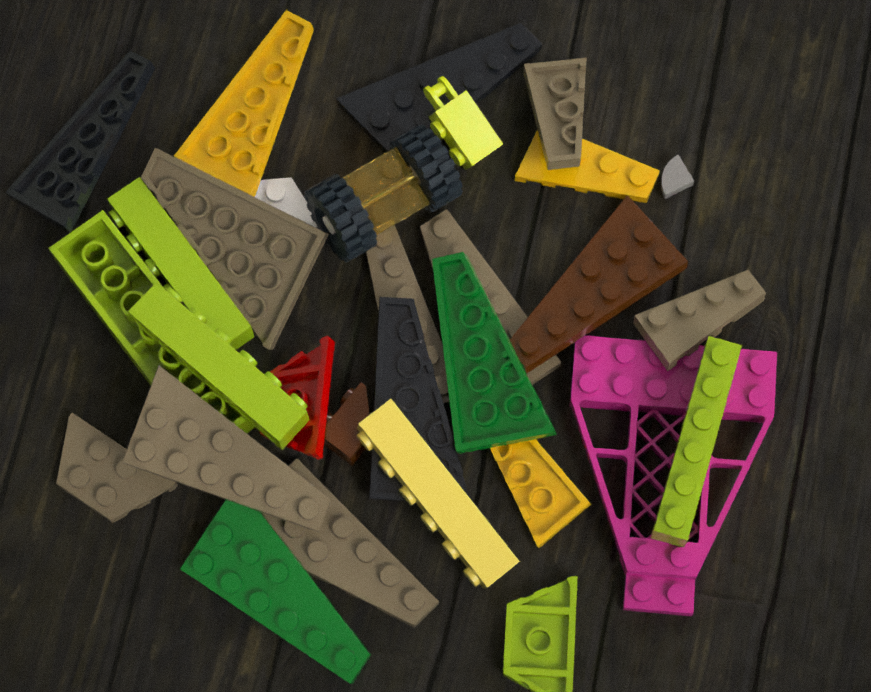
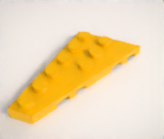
(245, 119)

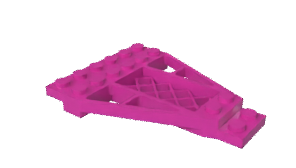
(632, 379)

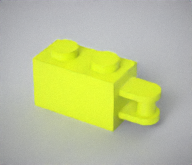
(460, 125)

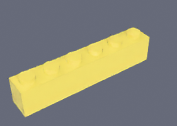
(437, 494)

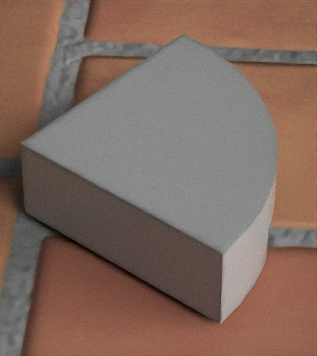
(675, 177)

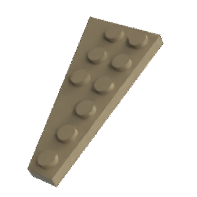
(354, 559)

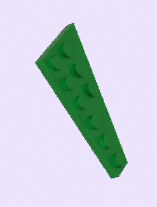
(485, 379)
(262, 577)

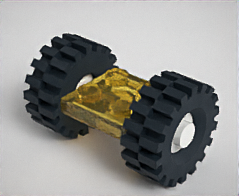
(384, 192)

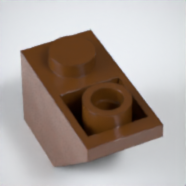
(342, 426)

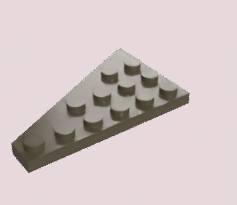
(246, 243)

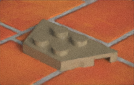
(96, 474)

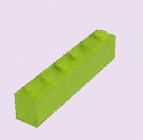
(176, 260)
(219, 365)
(696, 442)

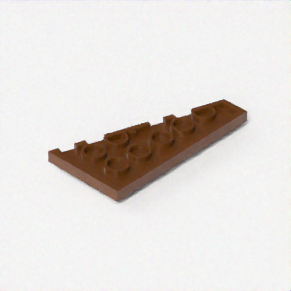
(610, 274)

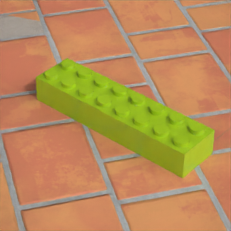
(112, 282)

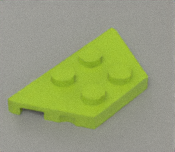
(542, 638)

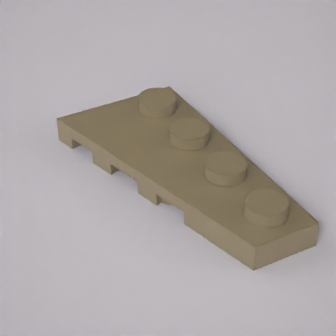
(558, 108)
(688, 321)

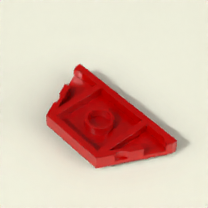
(309, 379)

